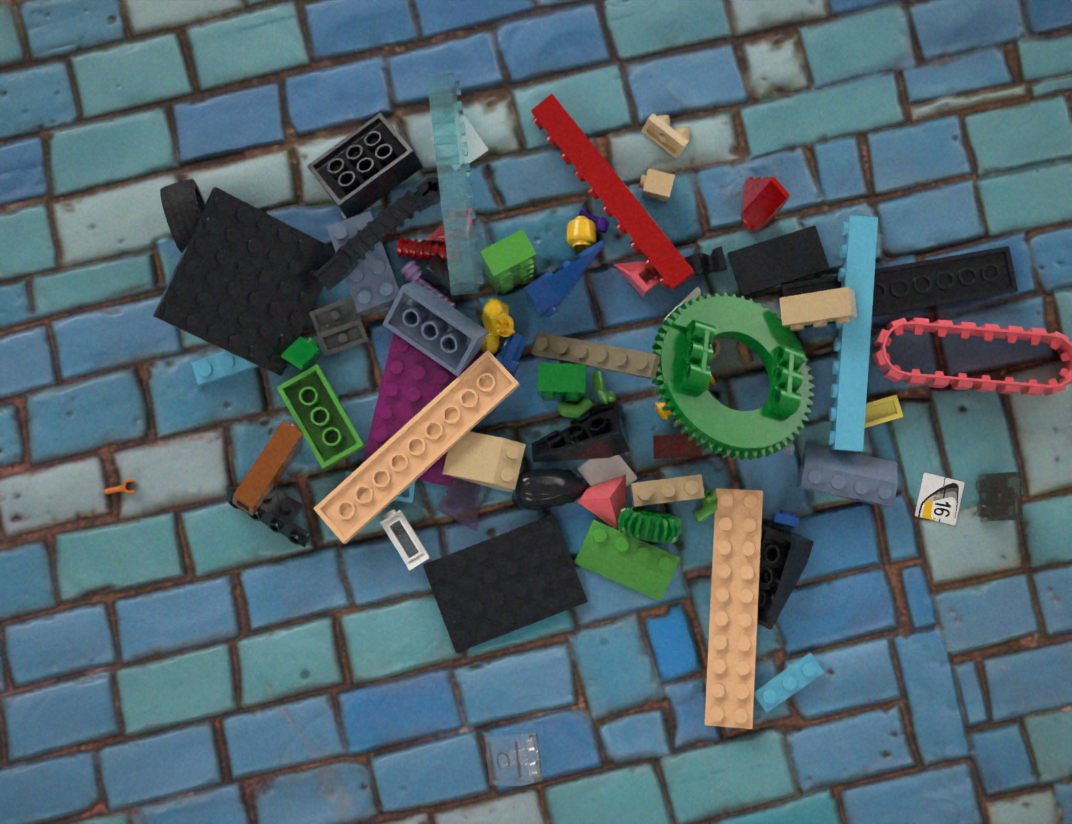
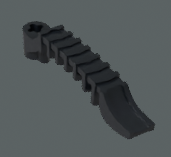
(346, 257)

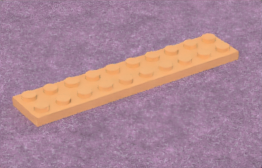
(416, 447)
(734, 608)

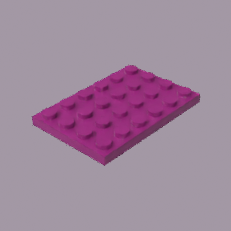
(406, 388)

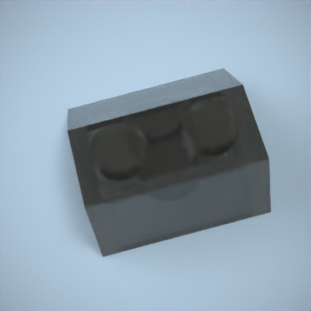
(999, 497)

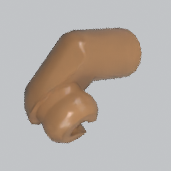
(744, 353)

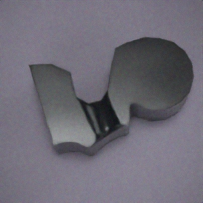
(705, 264)

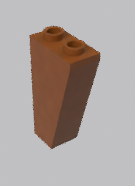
(268, 467)

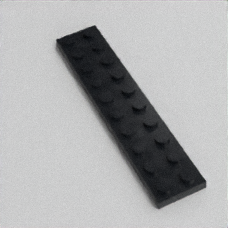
(929, 282)

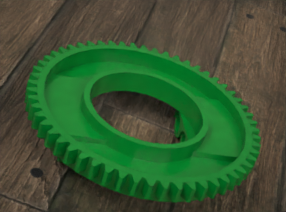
(685, 374)

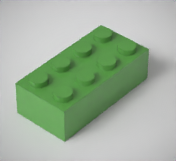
(509, 262)
(321, 417)

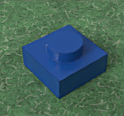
(785, 518)

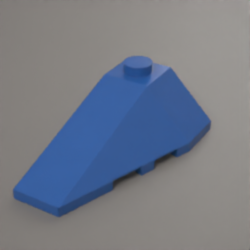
(551, 289)

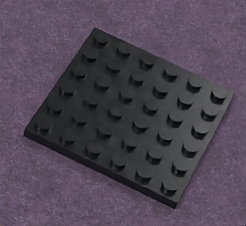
(244, 282)

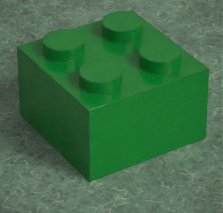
(561, 381)

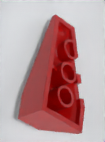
(761, 202)

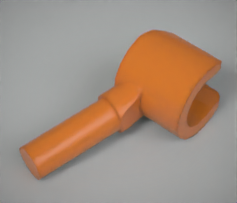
(121, 488)

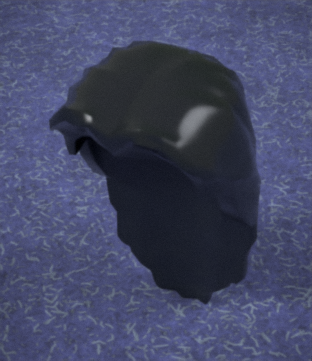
(547, 488)

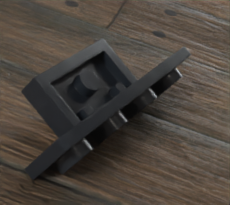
(278, 514)

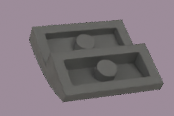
(338, 326)

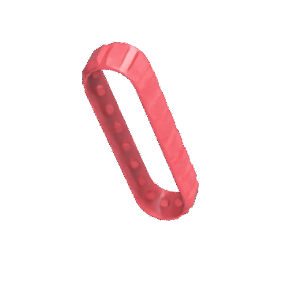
(965, 329)

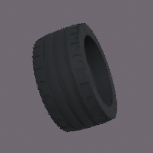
(182, 209)

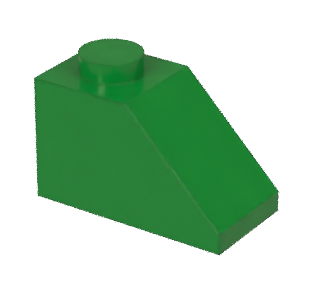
(302, 353)

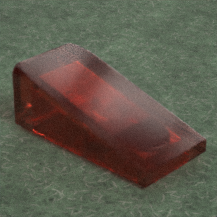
(675, 447)

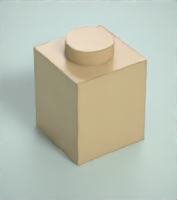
(657, 185)

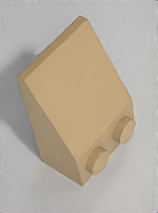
(485, 461)

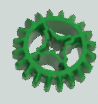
(649, 525)

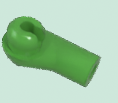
(599, 388)
(574, 410)
(708, 507)

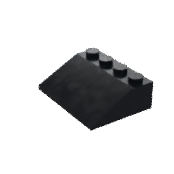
(365, 166)

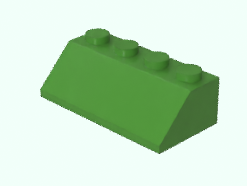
(627, 560)

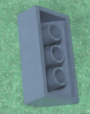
(435, 327)
(848, 475)

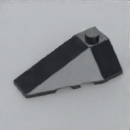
(594, 437)
(781, 565)

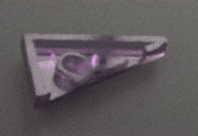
(462, 502)

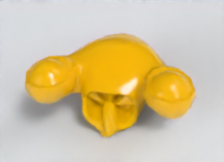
(497, 322)

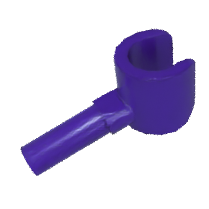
(601, 222)

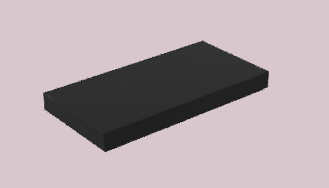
(778, 261)

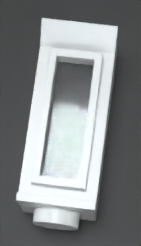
(404, 539)

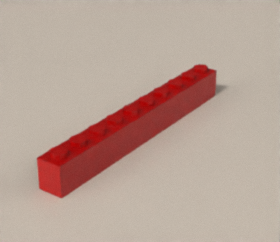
(613, 192)

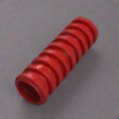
(421, 249)

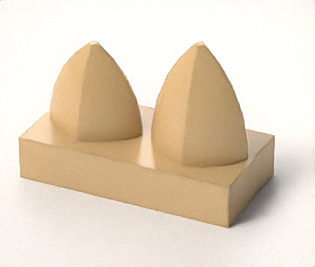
(670, 139)

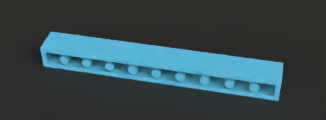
(853, 337)

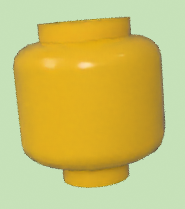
(581, 233)

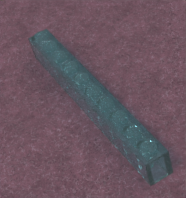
(453, 185)

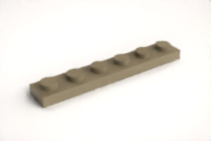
(596, 355)

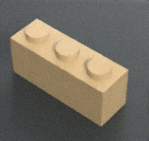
(818, 308)
(667, 490)

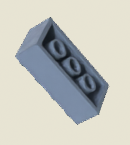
(373, 279)

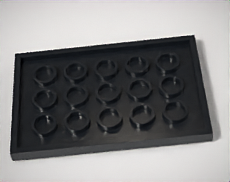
(505, 583)

